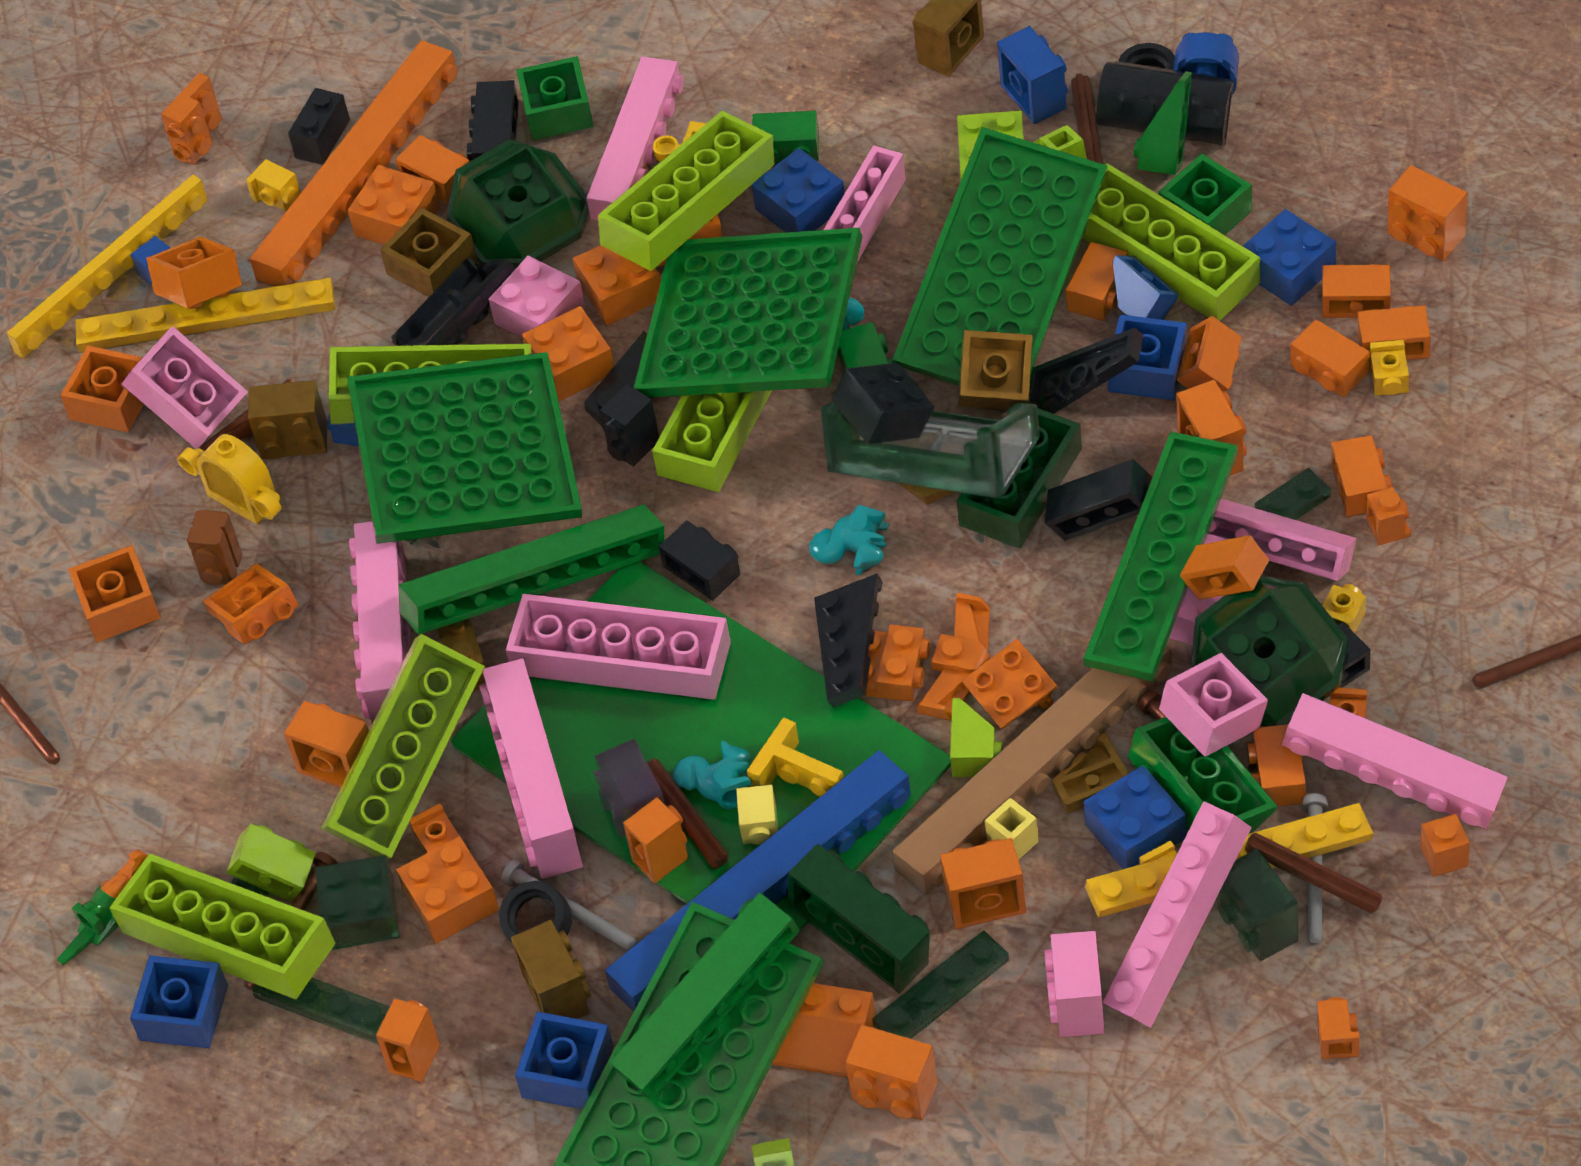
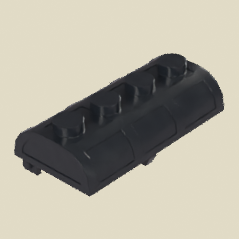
(1134, 94)
(454, 305)

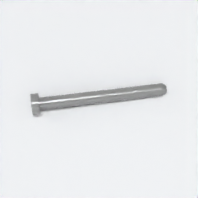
(1313, 805)
(515, 873)

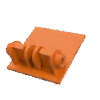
(1010, 684)

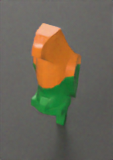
(95, 916)

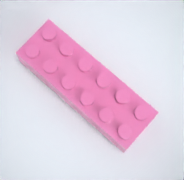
(380, 628)
(620, 646)
(529, 769)

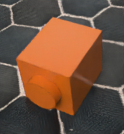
(1444, 845)

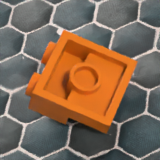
(191, 120)
(251, 603)
(897, 662)

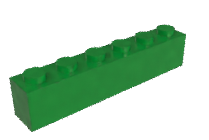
(704, 995)

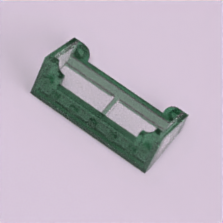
(950, 455)

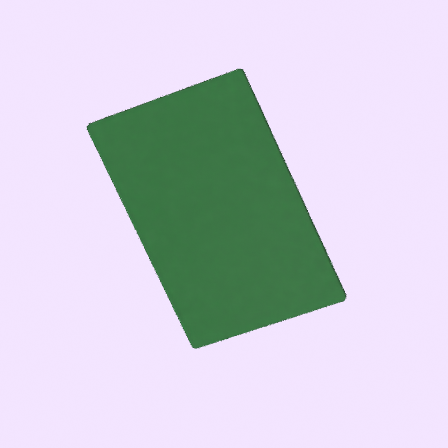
(753, 697)

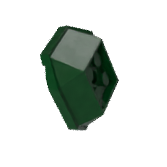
(538, 226)
(1306, 642)

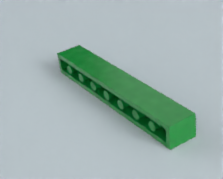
(530, 569)

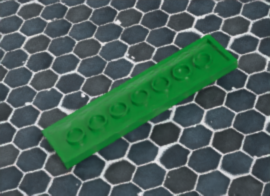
(1148, 579)

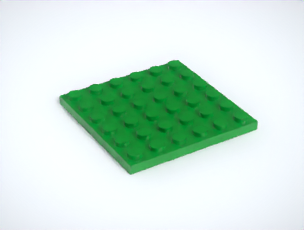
(749, 313)
(463, 447)

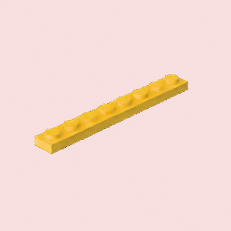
(105, 267)
(214, 314)
(1306, 836)

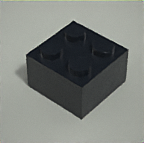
(882, 403)

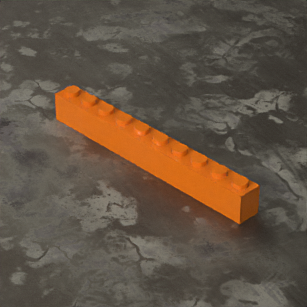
(338, 182)

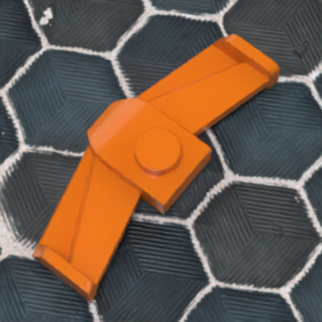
(958, 656)

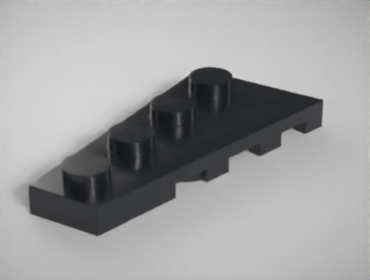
(1079, 372)
(845, 637)

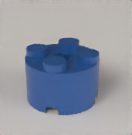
(1208, 55)

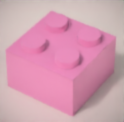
(534, 296)
(1213, 704)
(1074, 984)

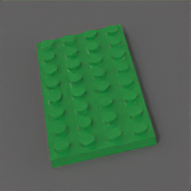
(1000, 251)
(712, 1091)

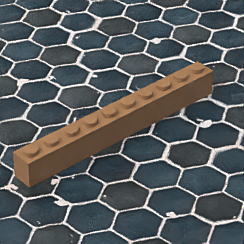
(1022, 769)

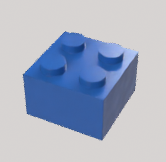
(1032, 74)
(797, 193)
(1291, 256)
(1158, 359)
(1134, 817)
(179, 1001)
(563, 1059)

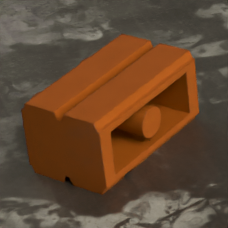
(214, 547)

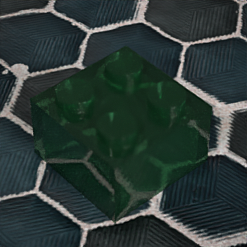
(358, 901)
(1259, 906)

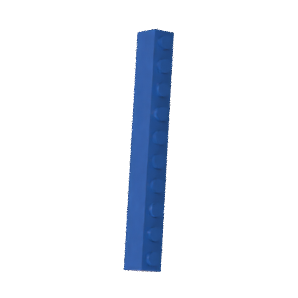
(831, 821)

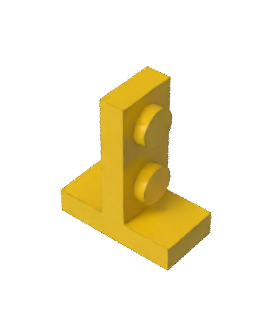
(792, 766)

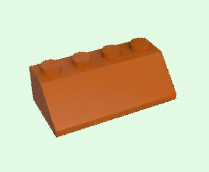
(826, 1029)

